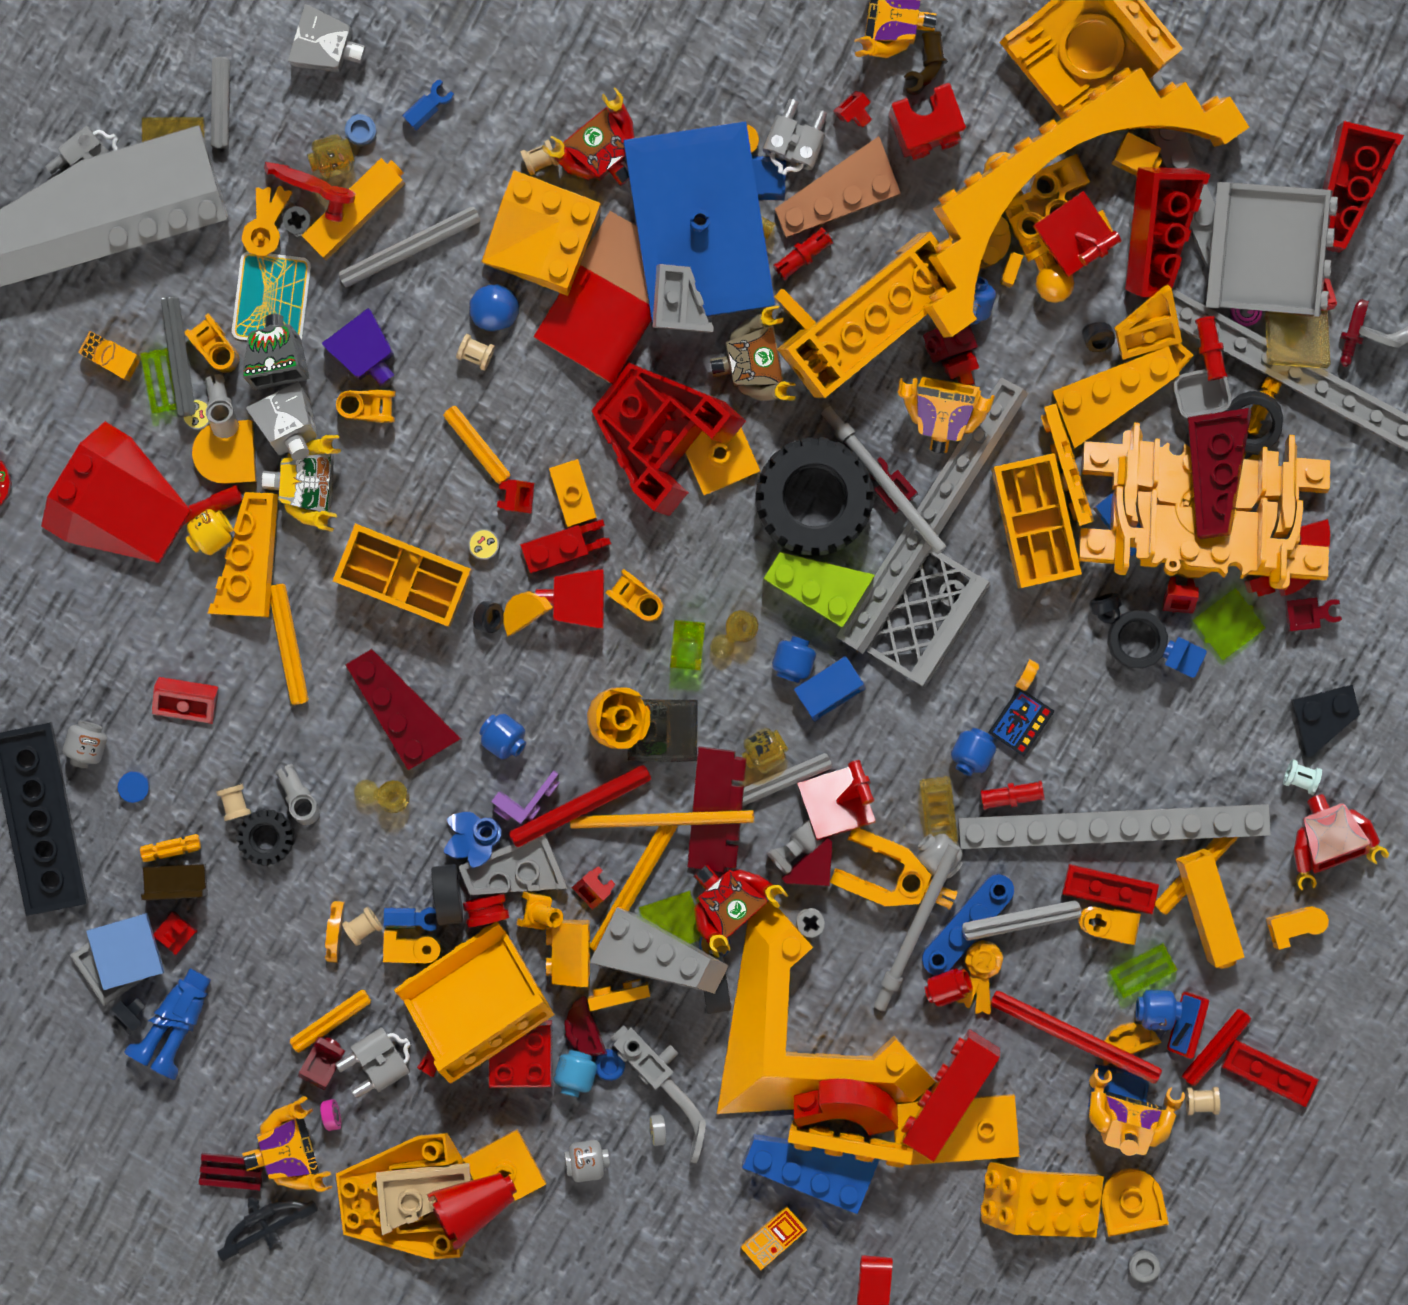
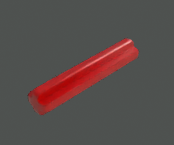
(1216, 1047)

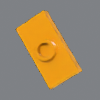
(572, 493)

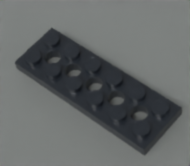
(59, 826)

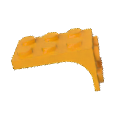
(1041, 1202)

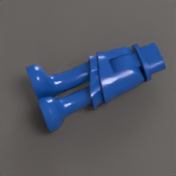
(177, 1011)

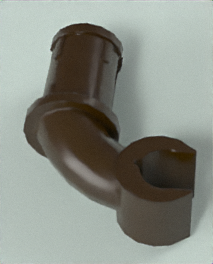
(933, 63)

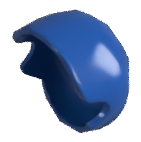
(493, 308)

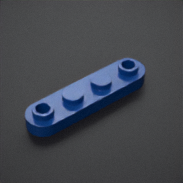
(980, 905)

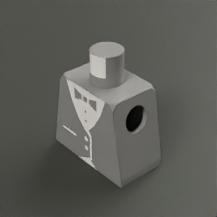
(323, 43)
(286, 420)

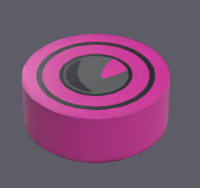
(1245, 317)
(330, 1115)

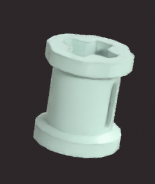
(1302, 777)

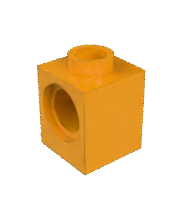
(1136, 153)

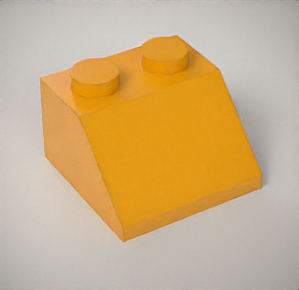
(569, 953)

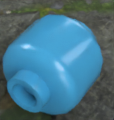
(575, 1073)

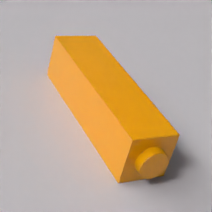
(371, 193)
(1210, 908)

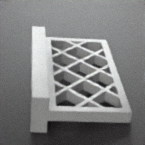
(949, 629)

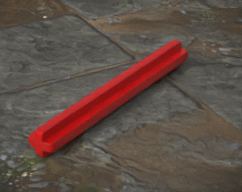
(580, 805)

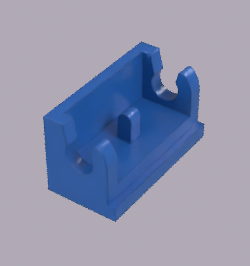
(830, 688)

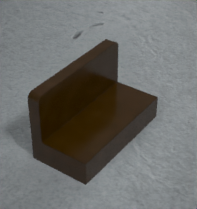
(174, 882)

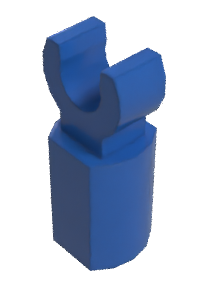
(426, 106)
(407, 918)

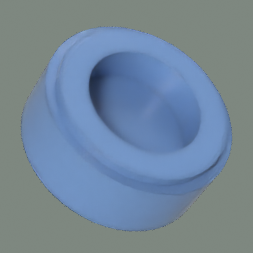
(360, 130)

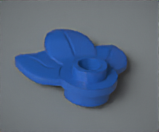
(468, 838)

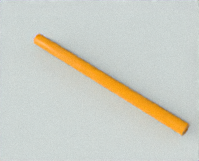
(663, 819)

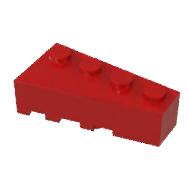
(1353, 173)
(1161, 225)
(951, 1094)

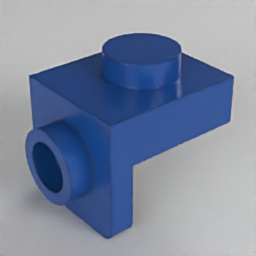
(1184, 656)

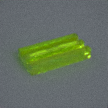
(157, 354)
(1147, 981)

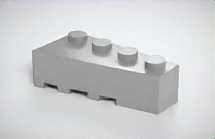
(651, 952)

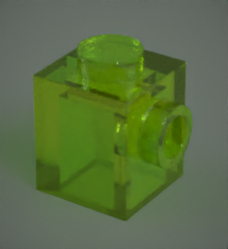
(687, 645)

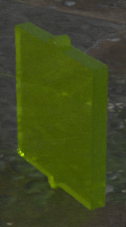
(1229, 624)
(674, 915)

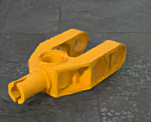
(881, 895)

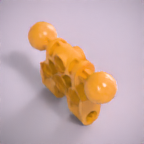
(1034, 206)

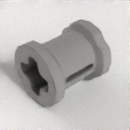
(811, 932)

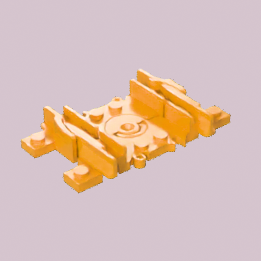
(1152, 475)

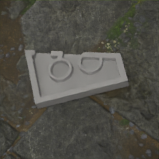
(516, 870)

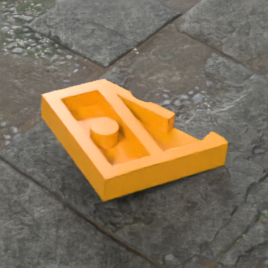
(1149, 326)

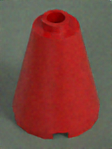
(471, 1205)

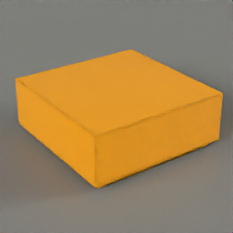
(1011, 269)

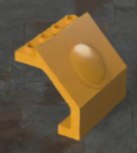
(1084, 43)

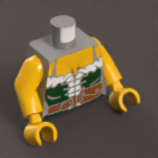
(307, 483)

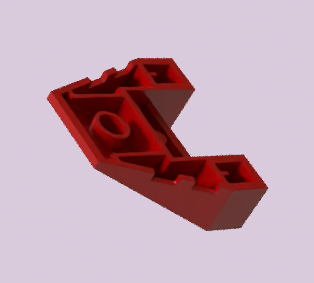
(653, 425)

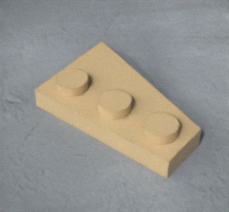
(404, 1191)

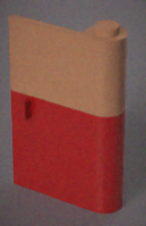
(605, 305)

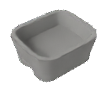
(1199, 396)

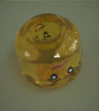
(331, 156)

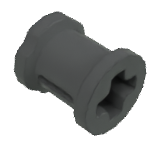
(289, 217)

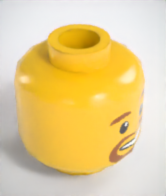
(209, 532)

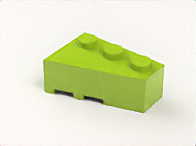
(819, 585)

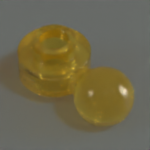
(723, 645)
(367, 792)

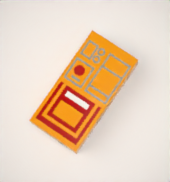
(773, 1237)

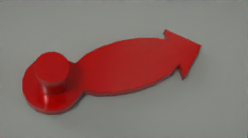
(336, 195)

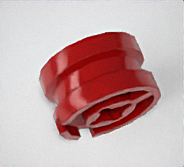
(486, 910)

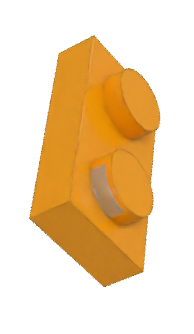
(631, 991)

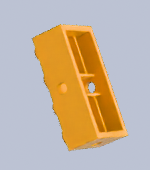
(1036, 520)
(402, 575)

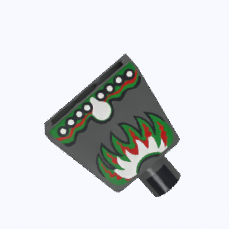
(274, 355)

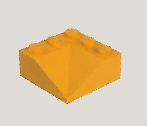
(541, 232)

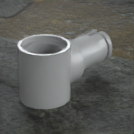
(220, 406)
(297, 795)

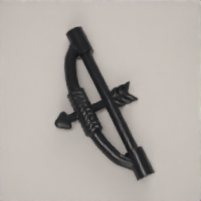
(259, 1215)

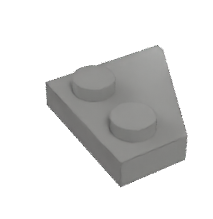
(678, 301)

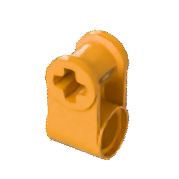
(210, 340)
(369, 405)
(634, 596)
(1114, 925)

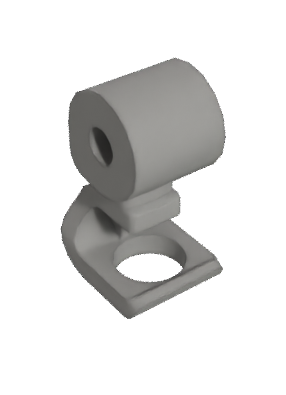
(802, 841)

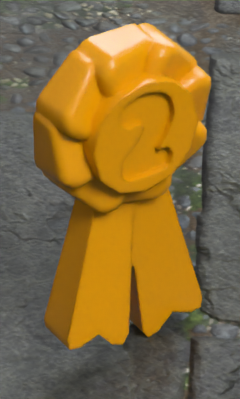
(261, 234)
(983, 962)

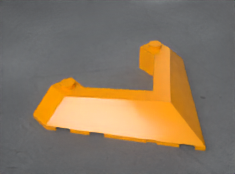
(758, 1068)

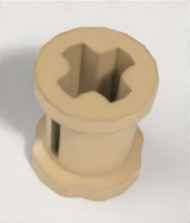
(538, 159)
(475, 352)
(233, 802)
(362, 926)
(1202, 1101)

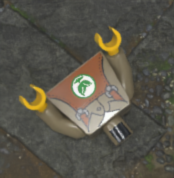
(754, 359)

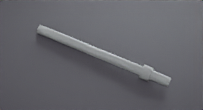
(846, 435)
(892, 978)

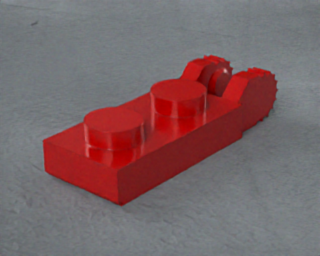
(561, 547)

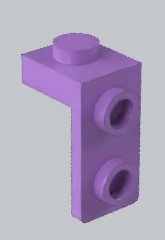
(508, 808)

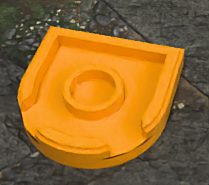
(226, 458)
(1132, 1202)

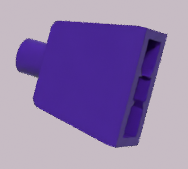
(362, 348)

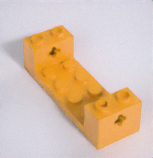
(865, 320)

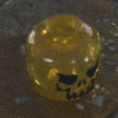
(764, 750)

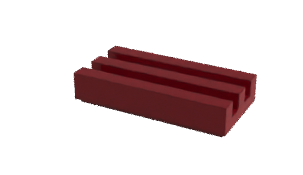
(204, 1169)

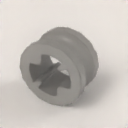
(957, 585)

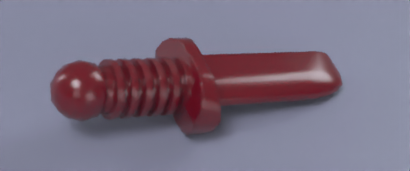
(1352, 335)

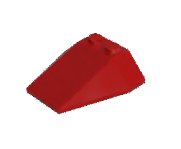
(114, 499)

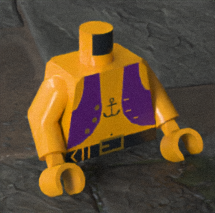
(893, 27)
(944, 409)
(1130, 1122)
(287, 1150)

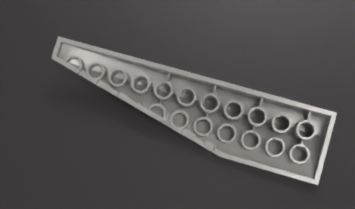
(111, 206)

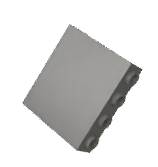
(1271, 248)

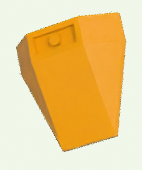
(361, 1206)

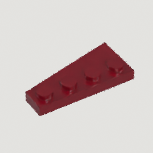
(1217, 464)
(403, 714)

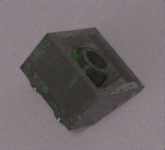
(670, 733)

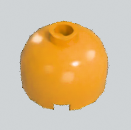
(618, 718)

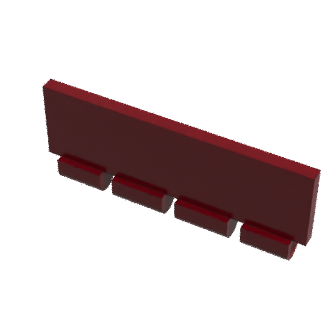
(715, 793)

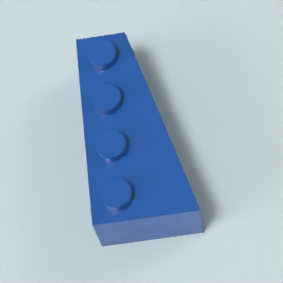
(827, 1177)

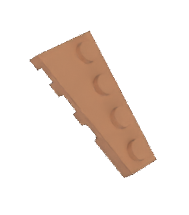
(845, 189)

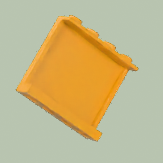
(474, 1002)

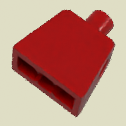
(577, 598)

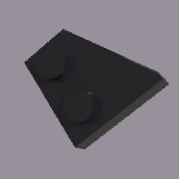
(1324, 716)

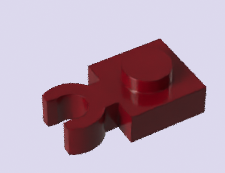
(900, 481)
(1306, 613)

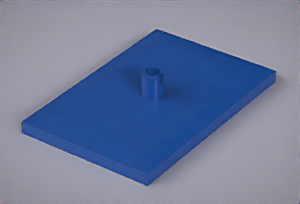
(708, 177)

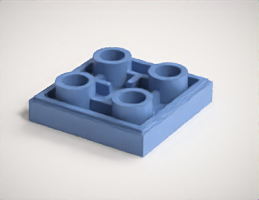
(125, 951)

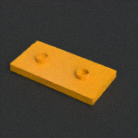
(983, 1132)

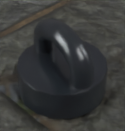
(1098, 336)
(1104, 604)
(488, 617)

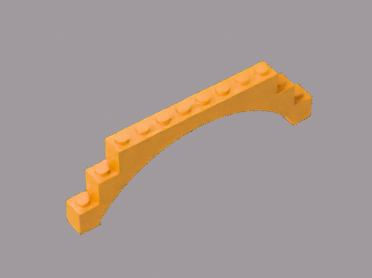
(976, 208)

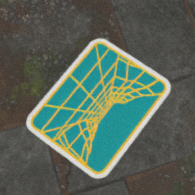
(270, 287)

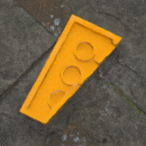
(1106, 396)
(1063, 452)
(247, 573)
(822, 1137)

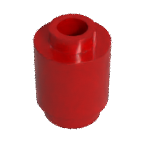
(948, 987)

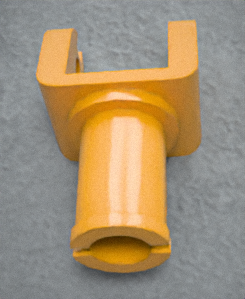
(539, 912)

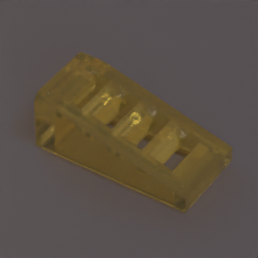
(934, 785)

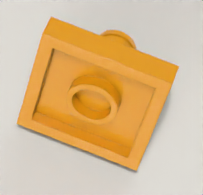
(721, 464)
(509, 1157)

